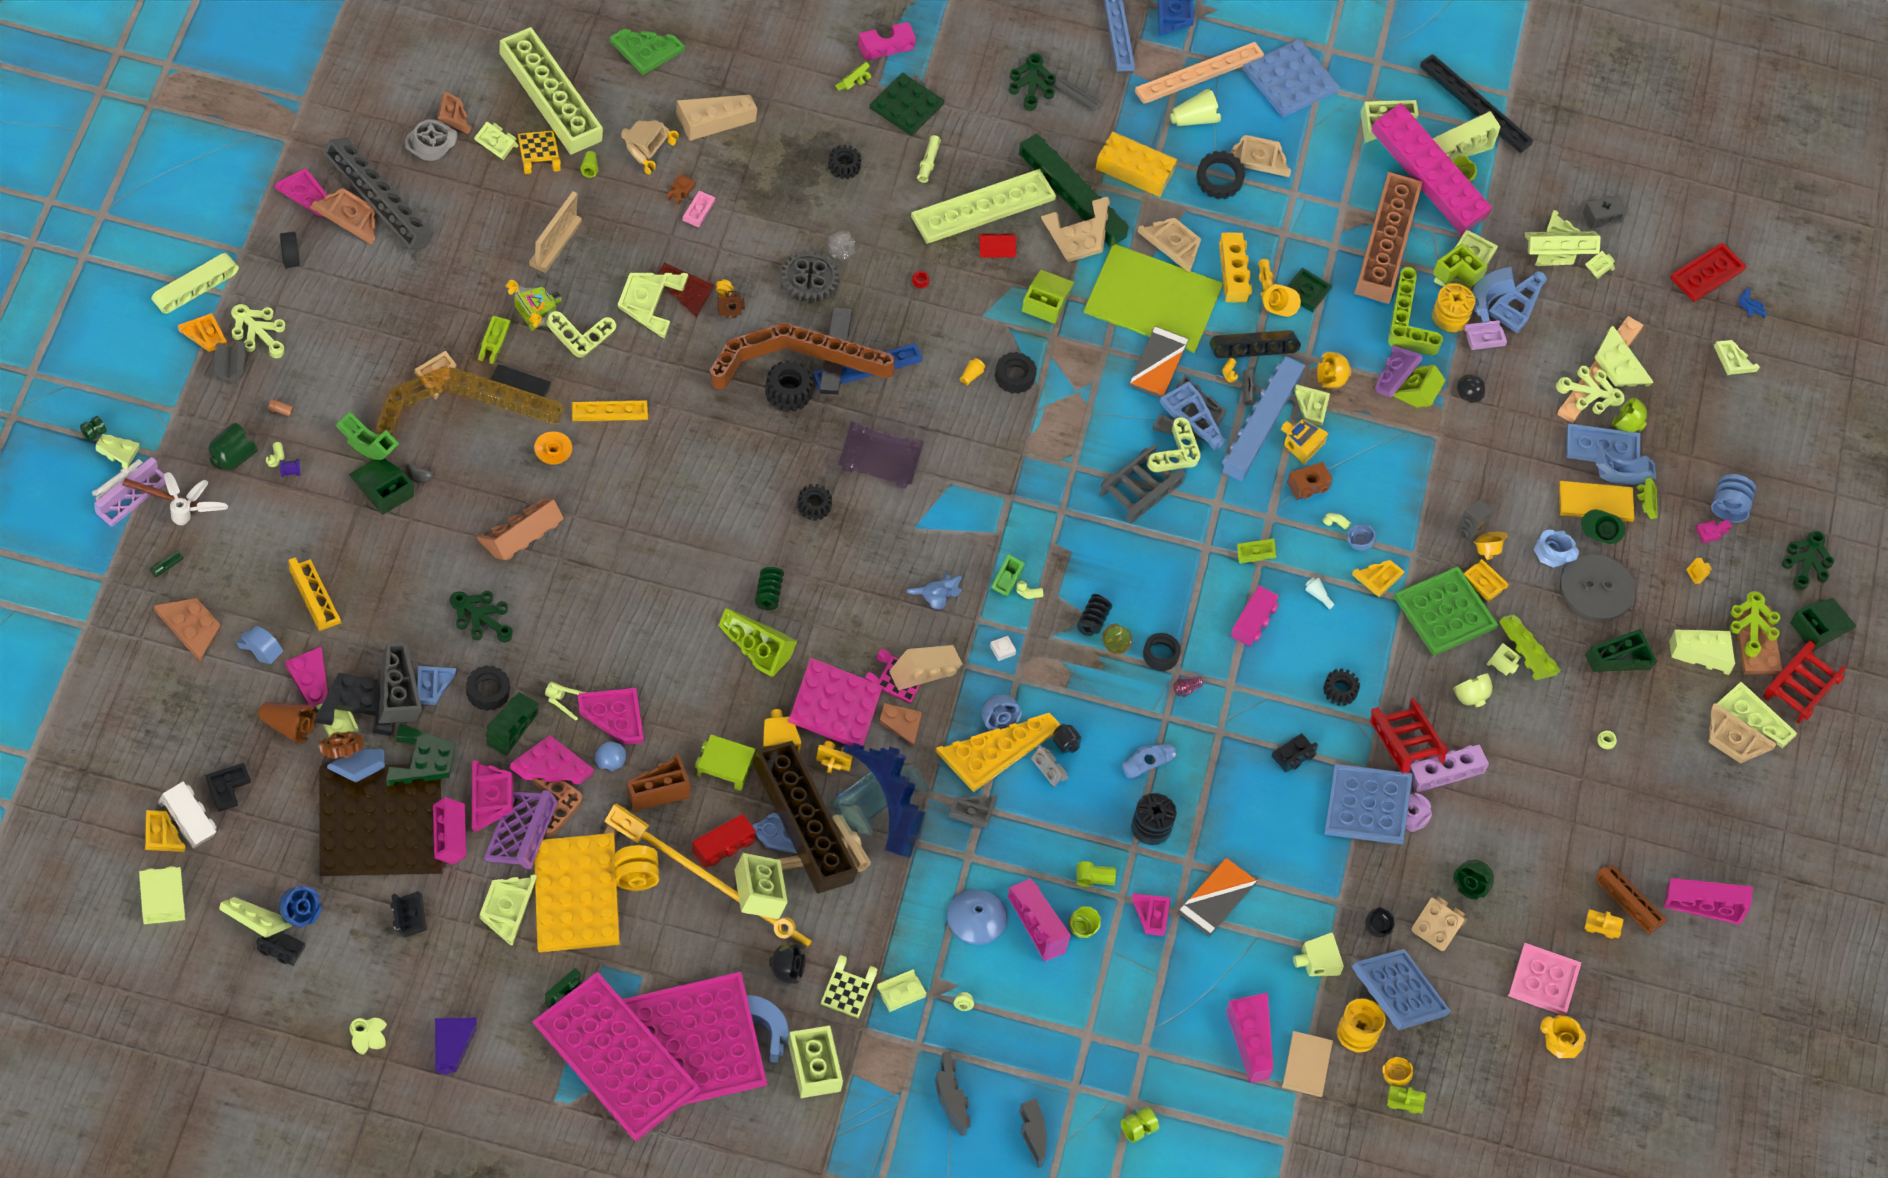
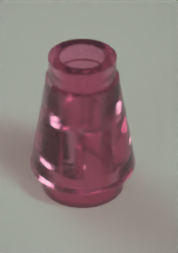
(1186, 686)

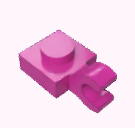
(1711, 532)

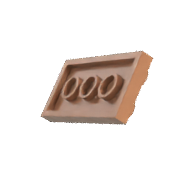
(1768, 659)

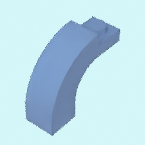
(1490, 287)
(1624, 471)
(770, 1017)

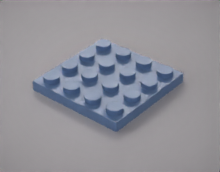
(1291, 78)
(1368, 804)
(1401, 989)

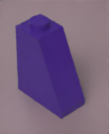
(452, 1042)

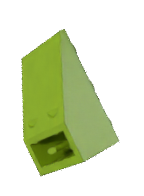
(1047, 296)

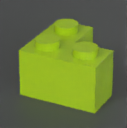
(1462, 264)

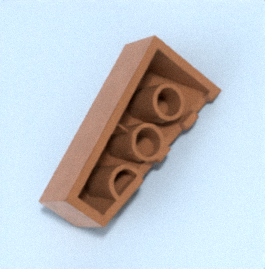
(522, 529)

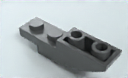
(950, 1098)

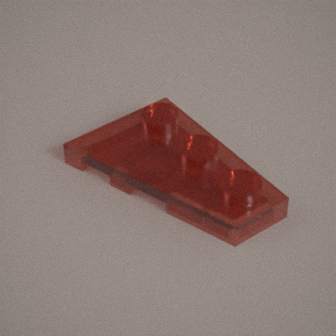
(694, 293)

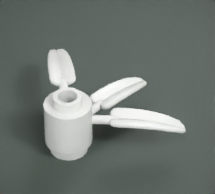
(181, 508)

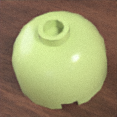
(1474, 691)

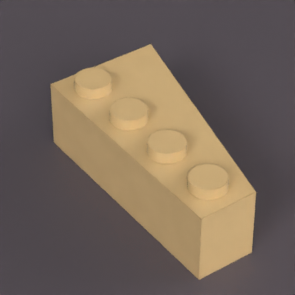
(715, 114)

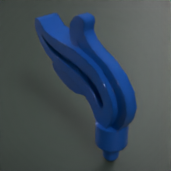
(1751, 306)

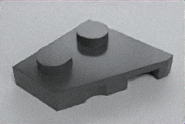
(973, 810)

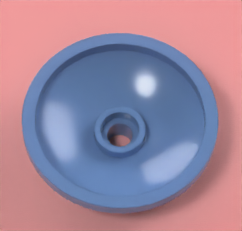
(974, 926)

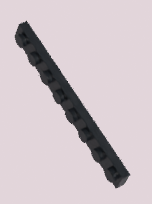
(1474, 101)

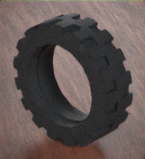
(1225, 158)

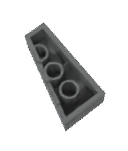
(398, 689)

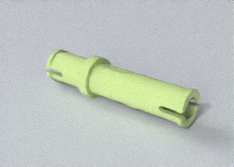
(927, 163)

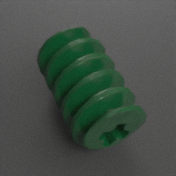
(769, 588)

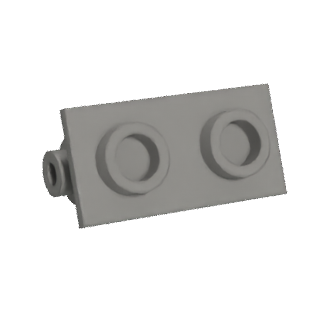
(1046, 763)

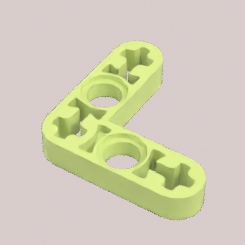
(582, 340)
(1181, 454)

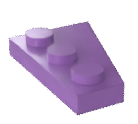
(1397, 370)

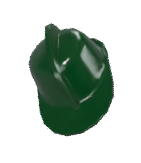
(1603, 526)

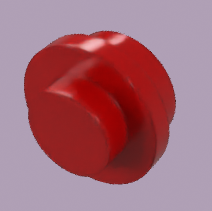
(920, 279)

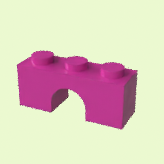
(874, 46)

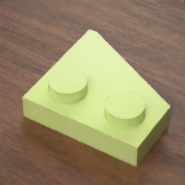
(1733, 358)
(1312, 404)
(117, 449)

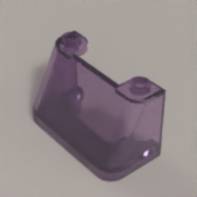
(881, 455)

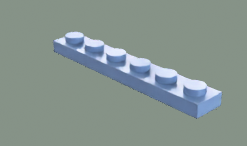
(1119, 35)

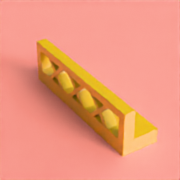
(310, 597)

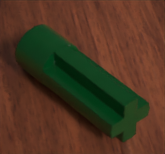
(160, 567)

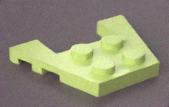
(642, 296)

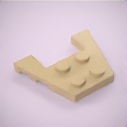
(1080, 238)

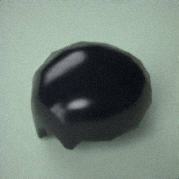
(1471, 387)
(1379, 922)

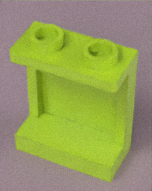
(725, 760)

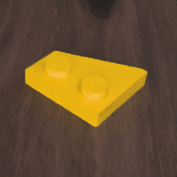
(1379, 576)

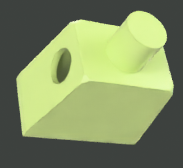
(1320, 957)

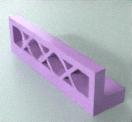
(120, 492)

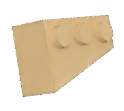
(925, 665)

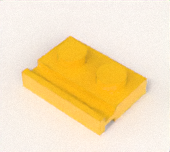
(1485, 580)

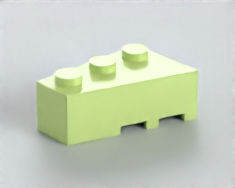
(1375, 109)
(1704, 647)

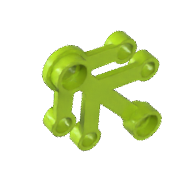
(1755, 620)

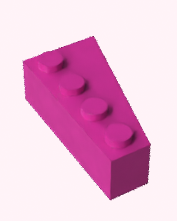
(1709, 899)
(1039, 919)
(1252, 1033)

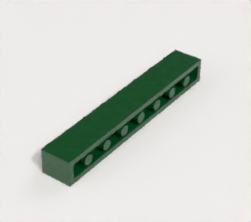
(1070, 186)

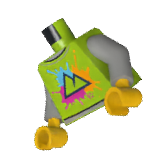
(533, 303)

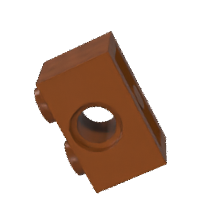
(1300, 481)

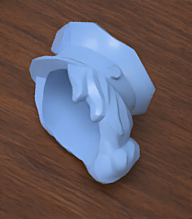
(1555, 548)

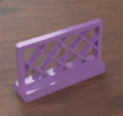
(534, 830)

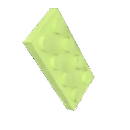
(1480, 247)

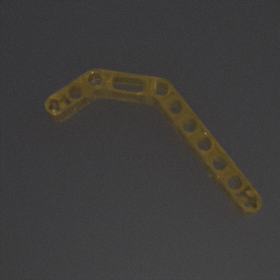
(469, 390)

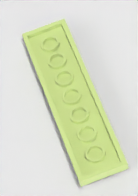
(983, 206)

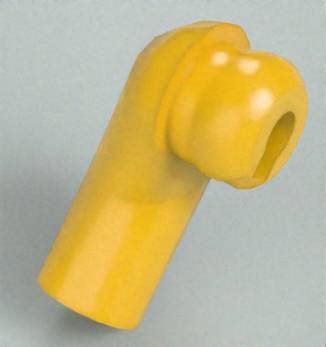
(1228, 372)

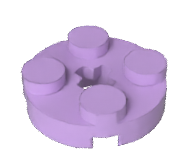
(1422, 813)

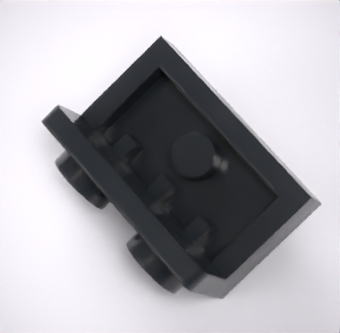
(408, 914)

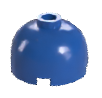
(300, 906)

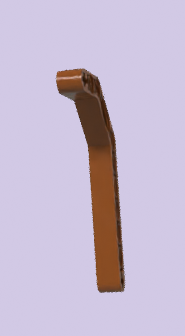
(801, 341)

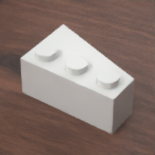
(188, 814)

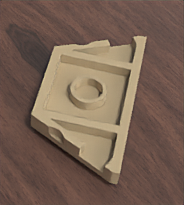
(1261, 155)
(1173, 240)
(1736, 737)

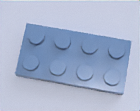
(1585, 440)

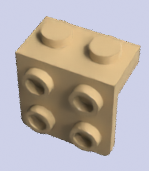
(1438, 923)

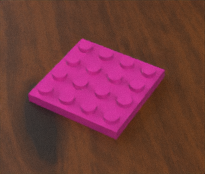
(835, 703)

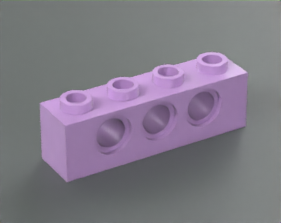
(1475, 765)

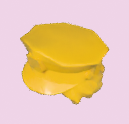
(1563, 1036)

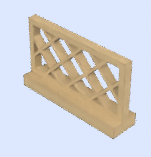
(556, 234)

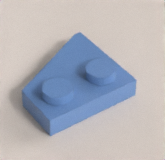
(433, 683)

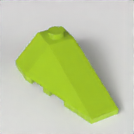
(762, 644)

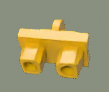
(833, 758)
(1603, 923)

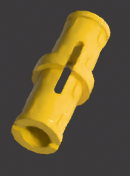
(1265, 275)

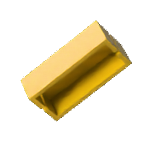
(1136, 164)

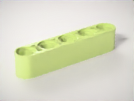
(195, 283)

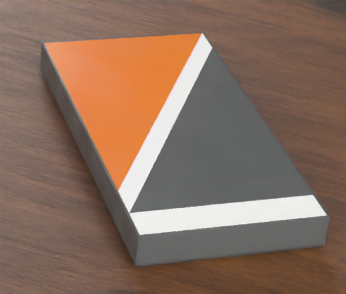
(1158, 362)
(1217, 896)

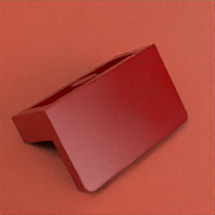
(997, 245)

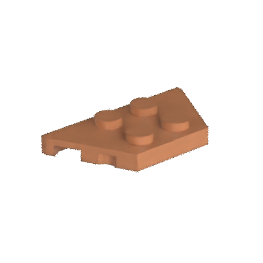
(349, 213)
(190, 623)

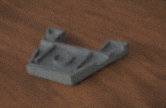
(1164, 424)

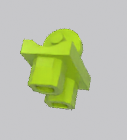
(1406, 1099)

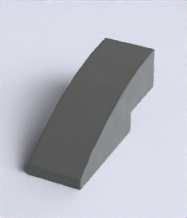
(1033, 1130)

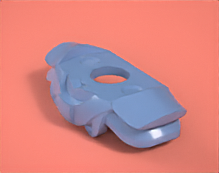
(1136, 764)

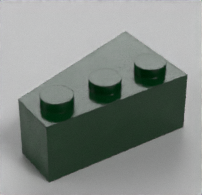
(1622, 654)
(511, 723)

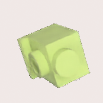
(1505, 660)

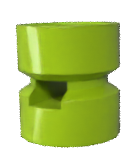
(1139, 1124)

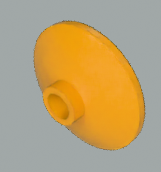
(553, 441)

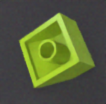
(1421, 386)

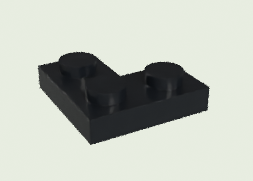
(222, 785)

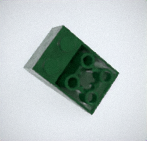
(383, 484)
(1821, 622)

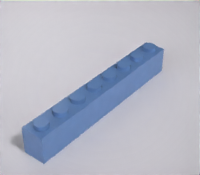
(1263, 419)

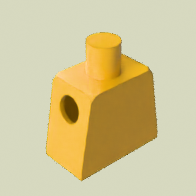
(779, 730)

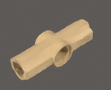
(852, 843)

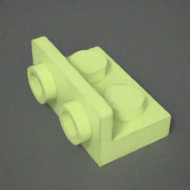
(495, 140)

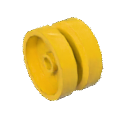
(636, 868)

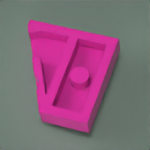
(1152, 912)

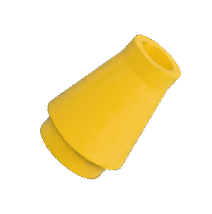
(972, 371)

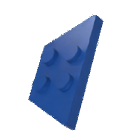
(1174, 15)

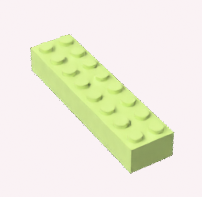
(551, 90)

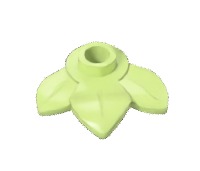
(371, 1035)

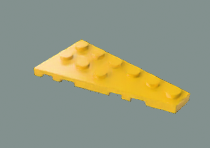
(994, 751)

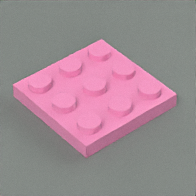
(1544, 979)

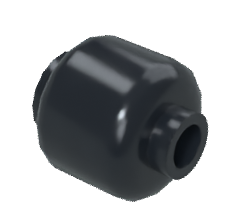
(1067, 738)

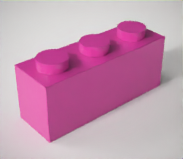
(1255, 616)
(449, 830)

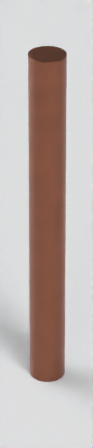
(153, 491)

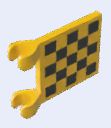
(538, 147)

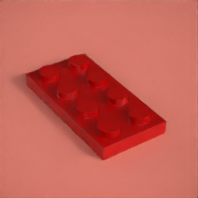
(1708, 272)

